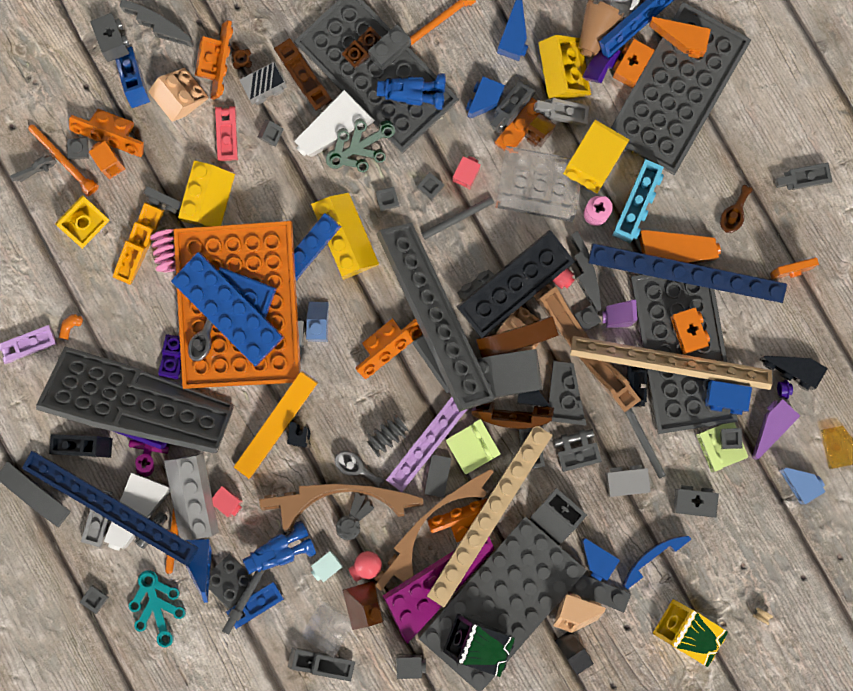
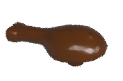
(733, 216)

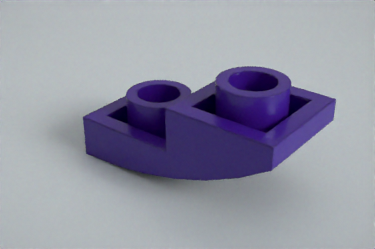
(599, 65)
(171, 357)

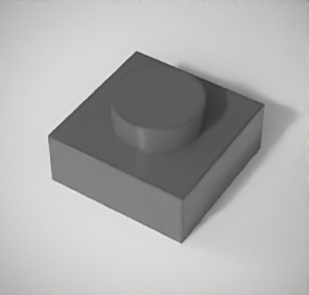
(270, 133)
(77, 148)
(430, 186)
(387, 199)
(587, 318)
(731, 438)
(94, 599)

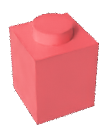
(467, 172)
(227, 502)

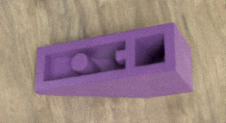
(620, 314)
(774, 425)

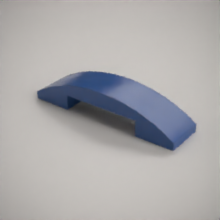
(634, 575)

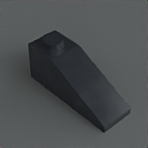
(81, 445)

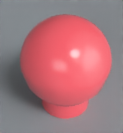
(366, 566)

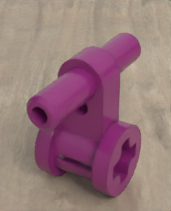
(145, 457)

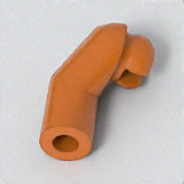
(68, 323)

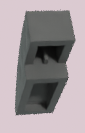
(321, 664)

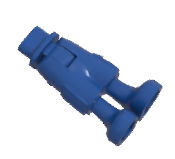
(411, 90)
(277, 551)

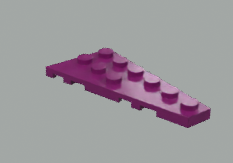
(409, 600)

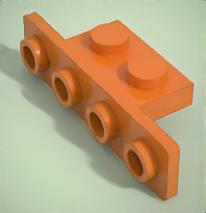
(212, 59)
(108, 128)
(386, 344)
(458, 519)

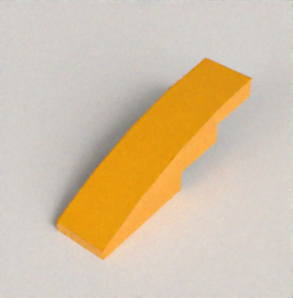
(138, 243)

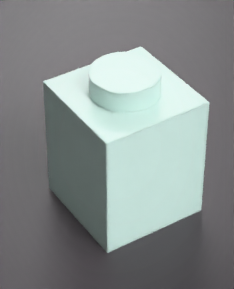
(326, 566)

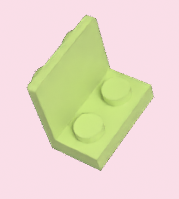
(473, 447)
(711, 447)

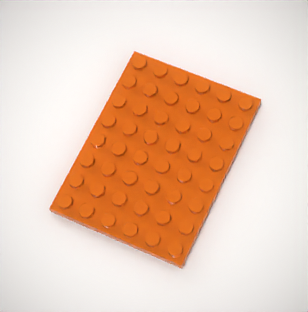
(262, 254)

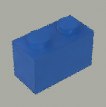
(728, 396)

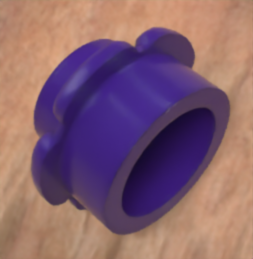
(784, 389)

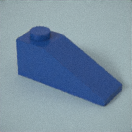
(514, 37)
(132, 79)
(200, 567)

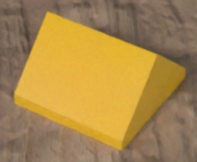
(82, 221)

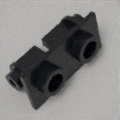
(636, 377)

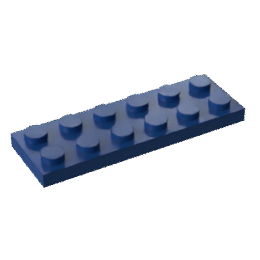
(227, 309)

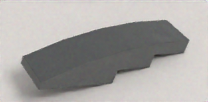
(161, 26)
(587, 279)
(33, 494)

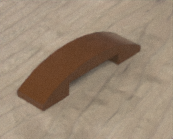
(302, 74)
(518, 337)
(513, 419)

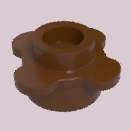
(237, 55)

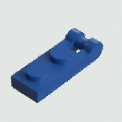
(259, 603)

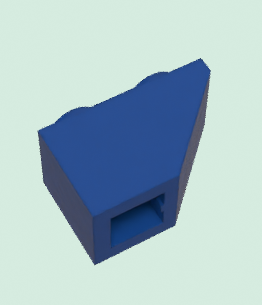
(486, 98)

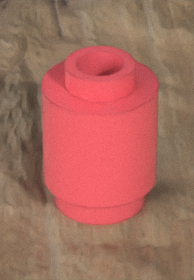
(564, 279)

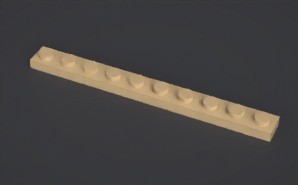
(671, 362)
(489, 516)

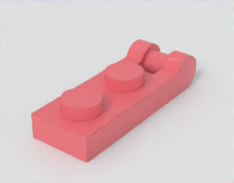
(226, 134)

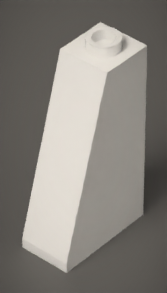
(323, 131)
(144, 497)

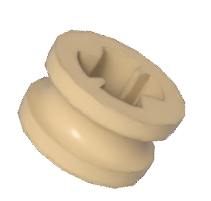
(762, 616)

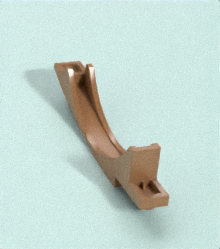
(610, 379)
(294, 505)
(401, 565)

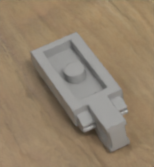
(563, 111)
(95, 527)

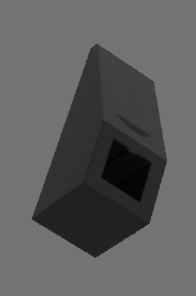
(802, 370)

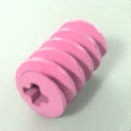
(601, 203)
(164, 250)

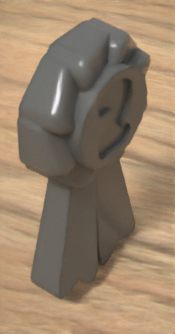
(41, 164)
(349, 526)

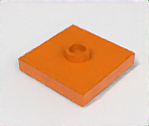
(794, 269)

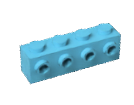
(637, 202)

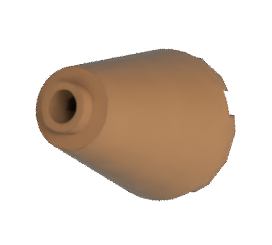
(596, 24)

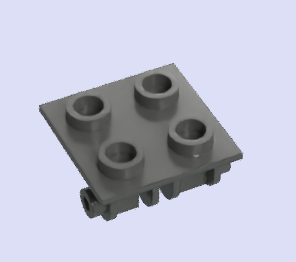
(229, 581)

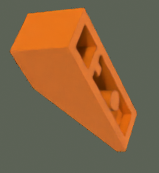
(685, 37)

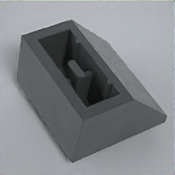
(557, 516)

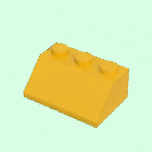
(563, 68)
(206, 195)

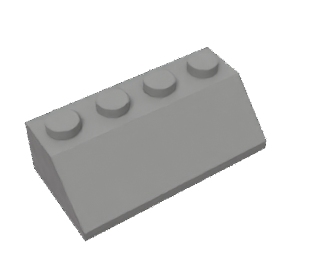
(191, 497)

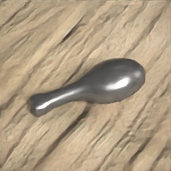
(201, 343)
(351, 465)

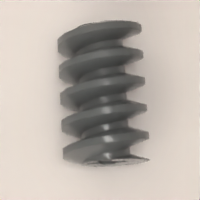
(386, 435)

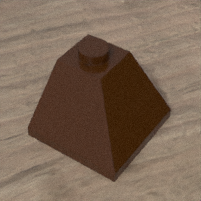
(363, 605)

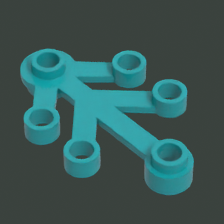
(155, 605)

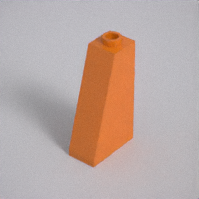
(679, 246)

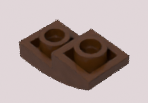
(357, 51)

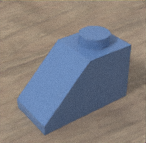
(317, 322)
(803, 484)

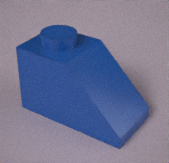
(598, 560)

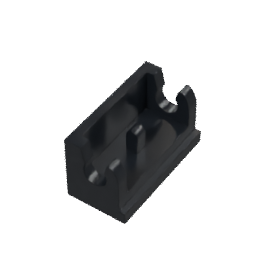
(298, 437)

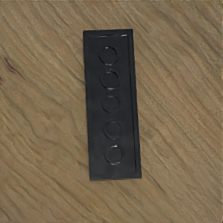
(515, 284)

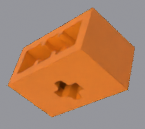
(630, 74)
(106, 159)
(687, 341)

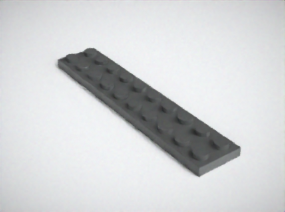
(435, 316)

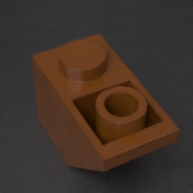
(539, 131)

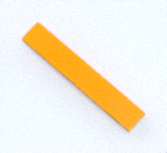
(276, 424)

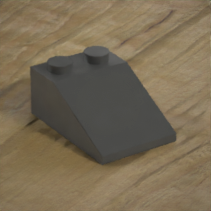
(512, 373)

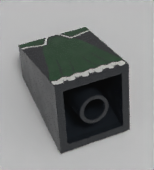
(478, 645)

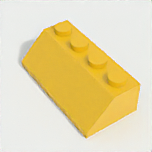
(350, 244)

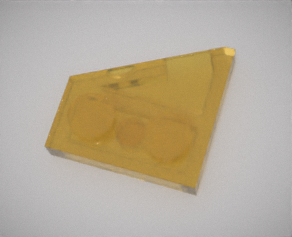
(838, 447)

